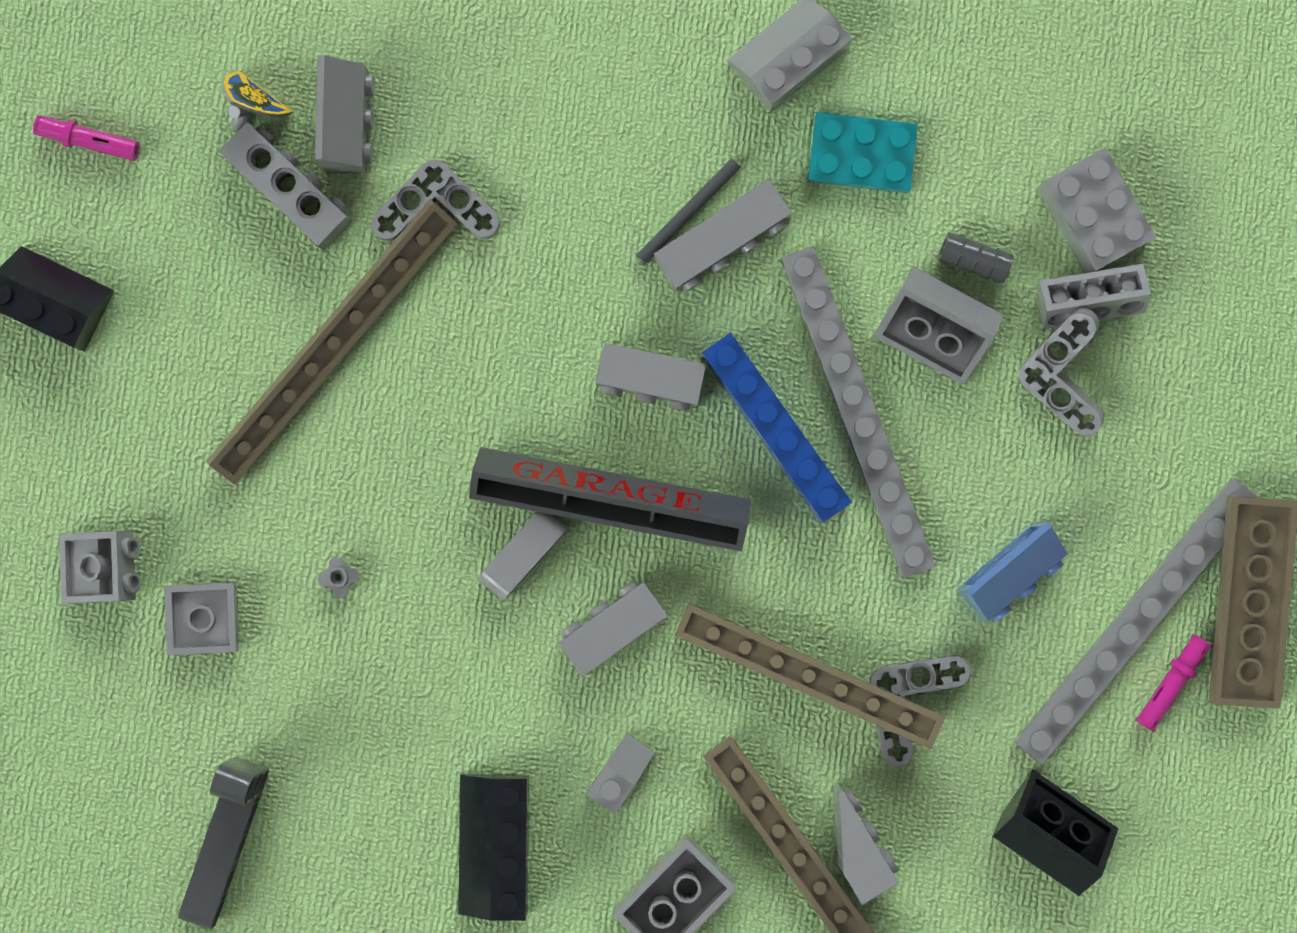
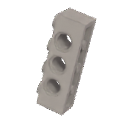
(243, 152)

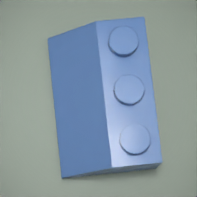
(1013, 571)

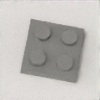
(201, 618)

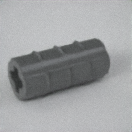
(975, 257)

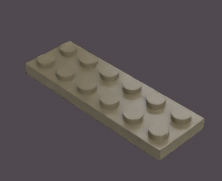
(1253, 602)

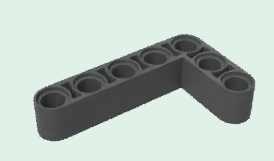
(239, 790)

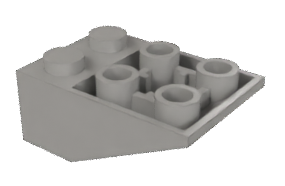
(860, 860)

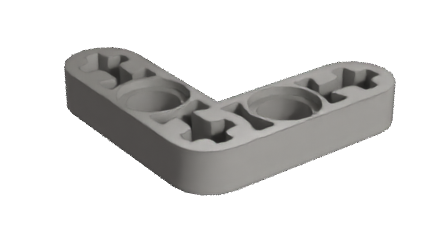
(441, 193)
(1052, 368)
(904, 686)

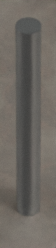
(688, 211)

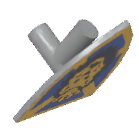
(248, 99)

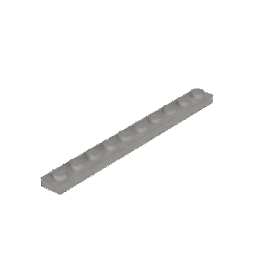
(858, 412)
(1129, 628)

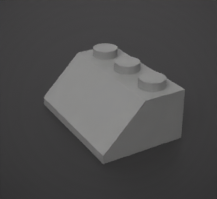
(790, 52)
(343, 115)
(938, 325)

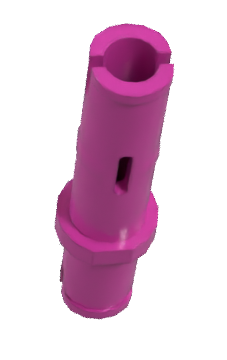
(72, 134)
(1174, 682)

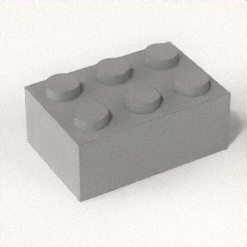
(1096, 211)
(676, 892)

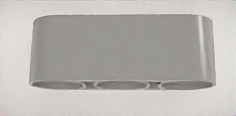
(522, 554)

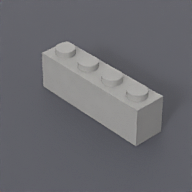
(722, 236)

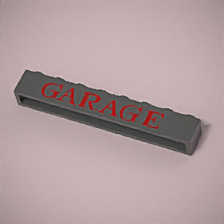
(610, 499)

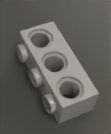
(1105, 292)

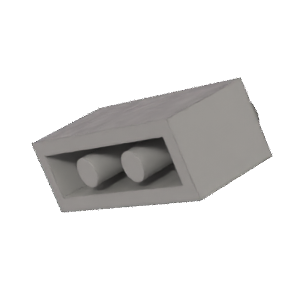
(650, 377)
(611, 627)

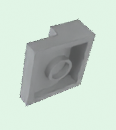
(98, 566)

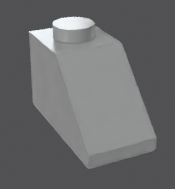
(620, 773)

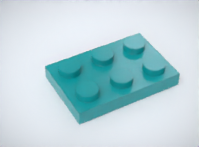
(862, 152)

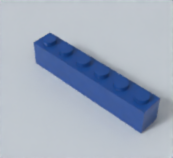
(775, 428)

